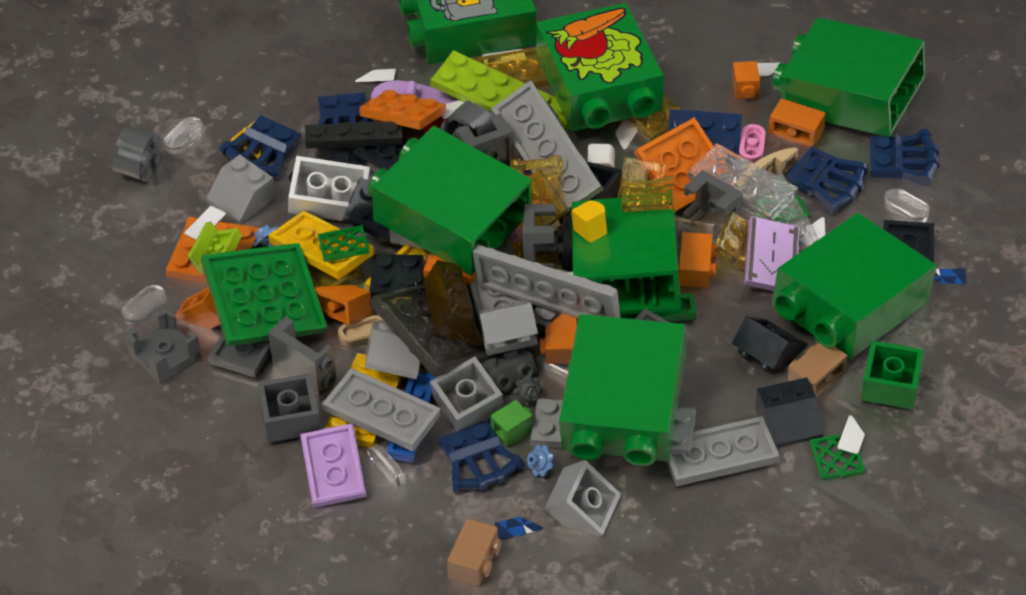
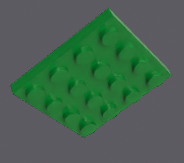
(259, 290)

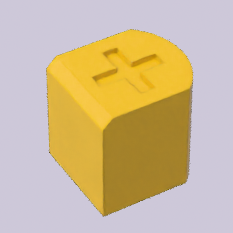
(590, 220)

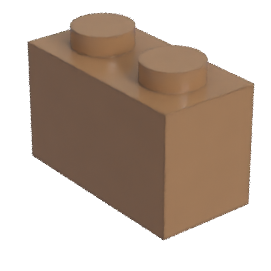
(820, 366)
(473, 552)

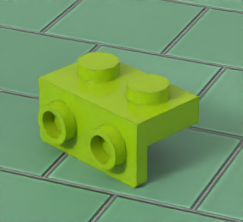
(213, 241)

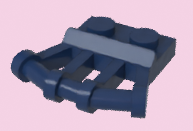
(342, 108)
(268, 136)
(888, 159)
(813, 172)
(475, 444)

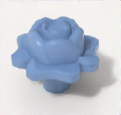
(262, 236)
(540, 460)

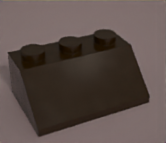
(452, 304)

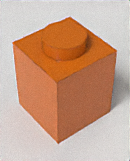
(746, 80)

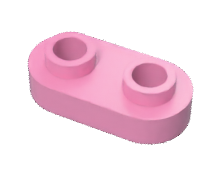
(752, 142)

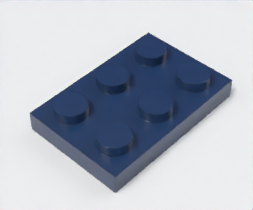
(719, 127)

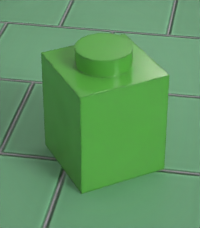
(512, 423)

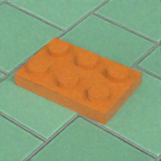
(403, 109)

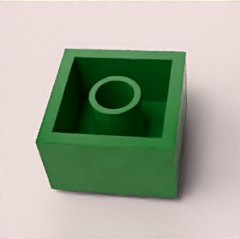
(892, 374)

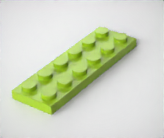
(481, 84)

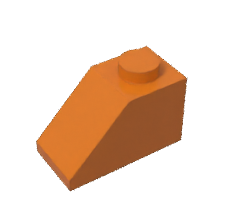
(344, 302)
(199, 310)
(559, 340)

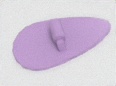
(411, 87)

